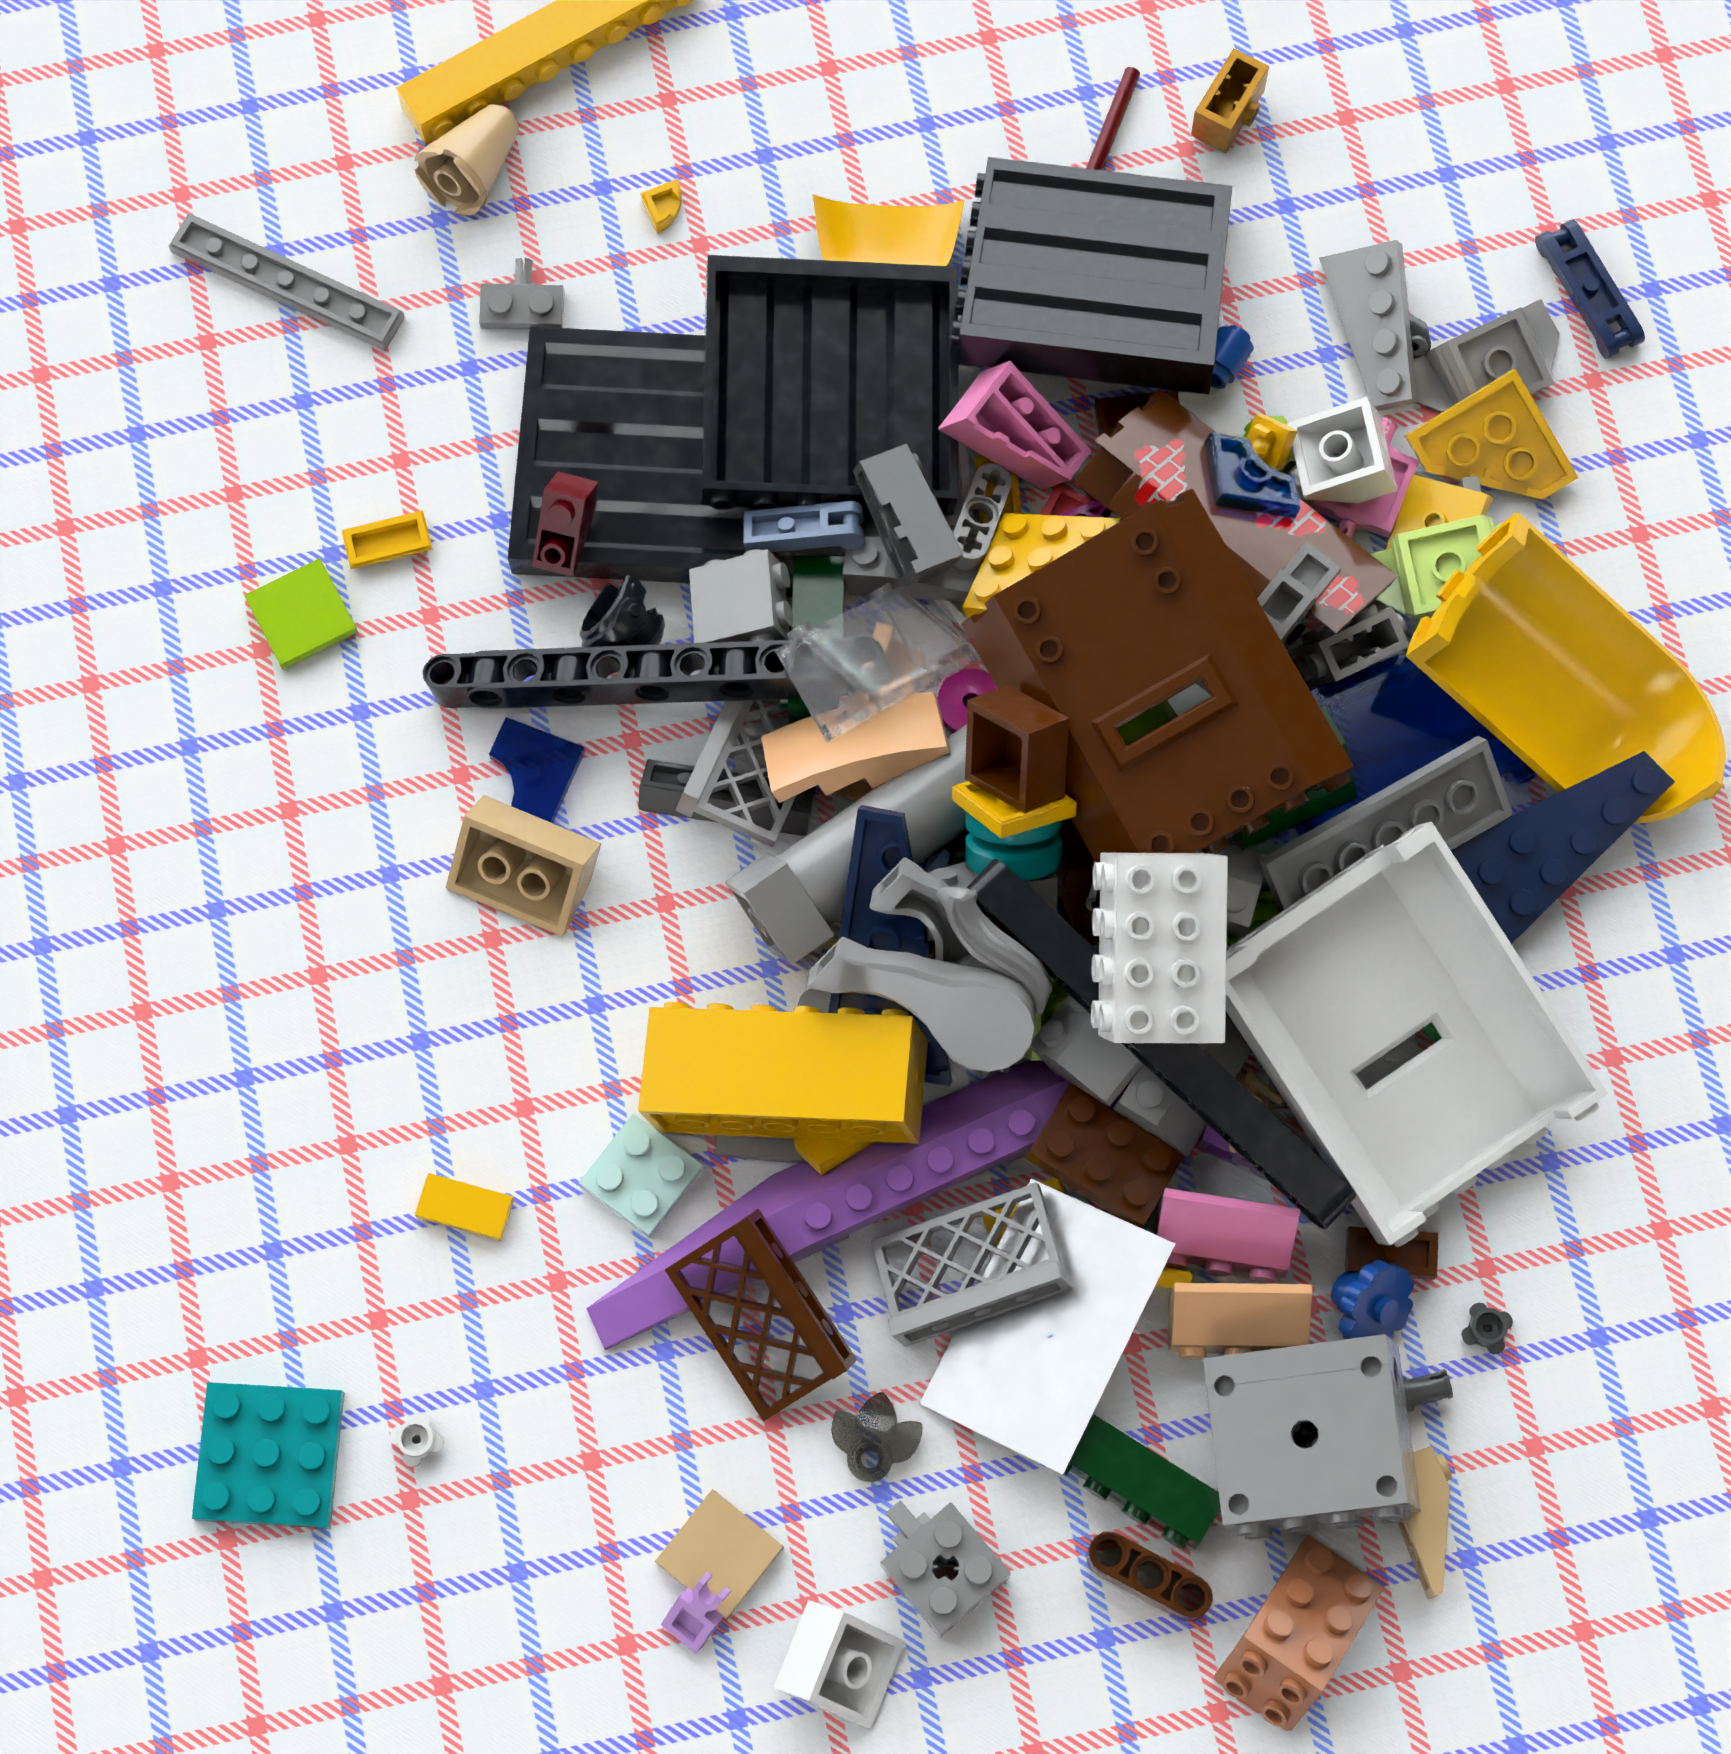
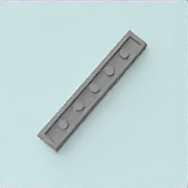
(287, 282)

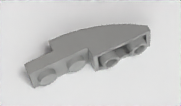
(1295, 590)

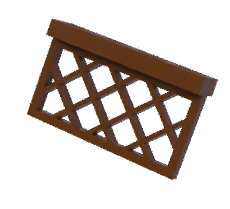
(796, 1302)

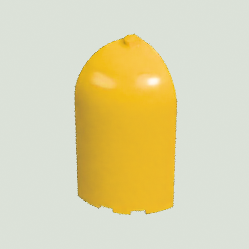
(1566, 672)

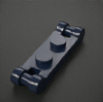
(1590, 288)

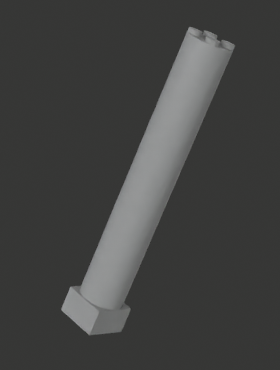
(804, 888)

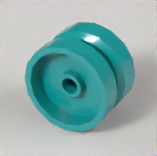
(1027, 854)

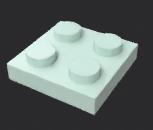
(641, 1175)

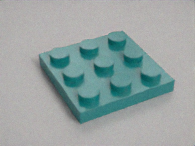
(268, 1455)

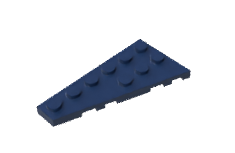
(1546, 847)
(877, 848)

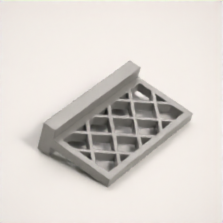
(713, 763)
(971, 1302)

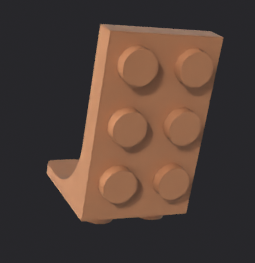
(1299, 1634)

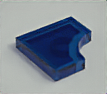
(1246, 481)
(538, 766)

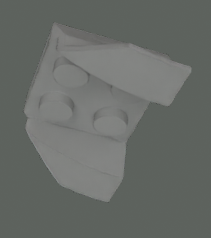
(1518, 341)

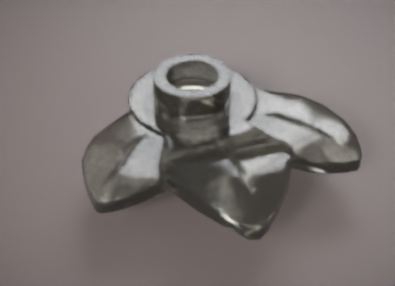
(878, 1432)

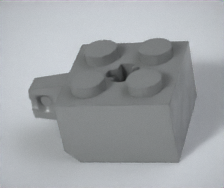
(946, 1539)

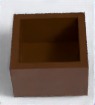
(1016, 748)

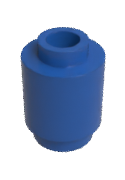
(1231, 354)

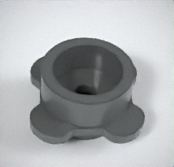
(1499, 1324)

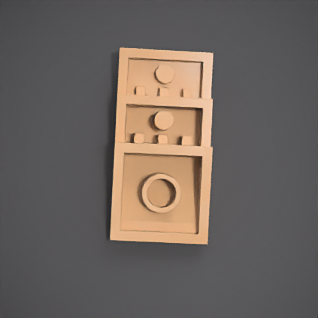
(872, 750)

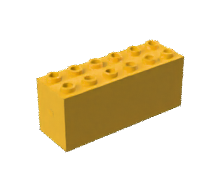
(784, 1073)

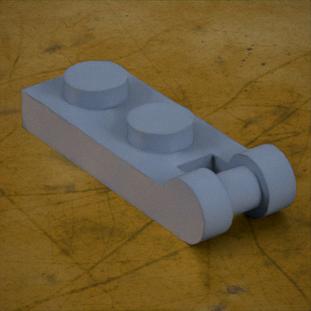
(805, 527)

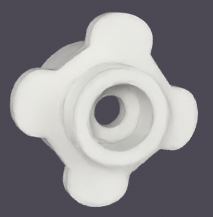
(404, 1436)

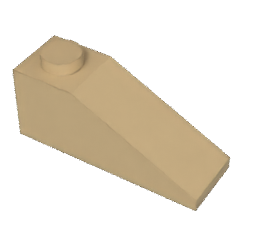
(1427, 1529)

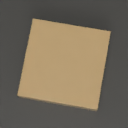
(723, 1544)

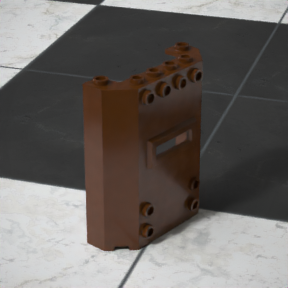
(1130, 628)

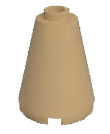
(468, 159)

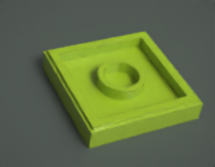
(301, 613)

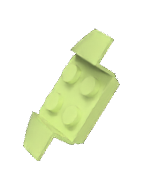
(1427, 560)

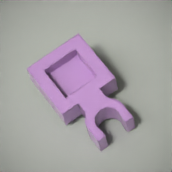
(695, 1615)

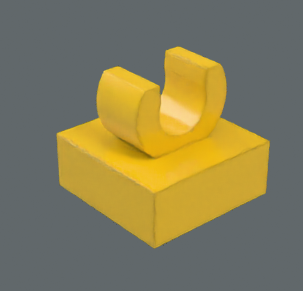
(1271, 440)

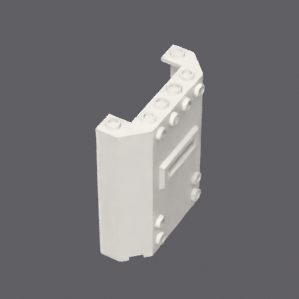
(1362, 971)

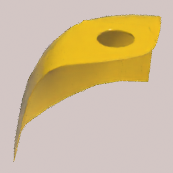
(887, 232)

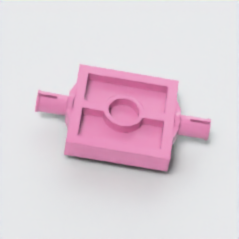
(1379, 513)

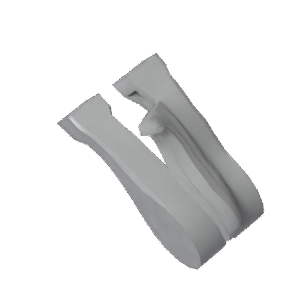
(975, 994)

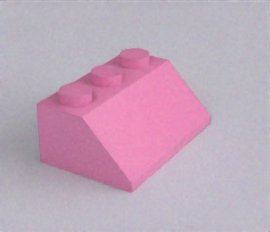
(1227, 1234)

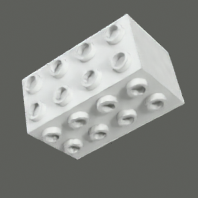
(1160, 947)

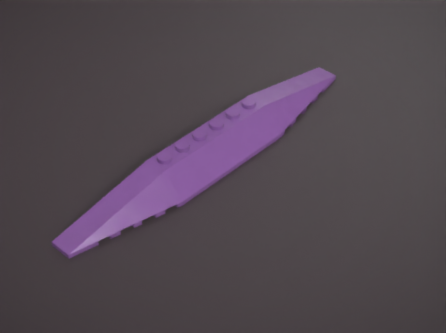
(809, 1212)

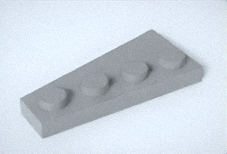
(1375, 315)

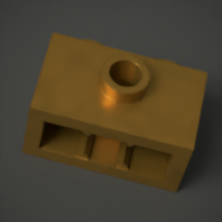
(1230, 101)

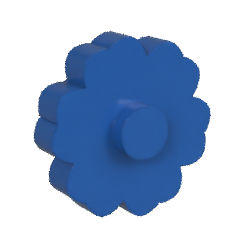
(1373, 1300)

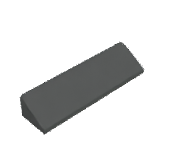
(665, 782)

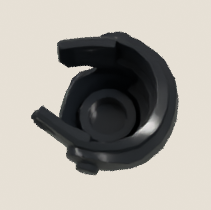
(621, 618)

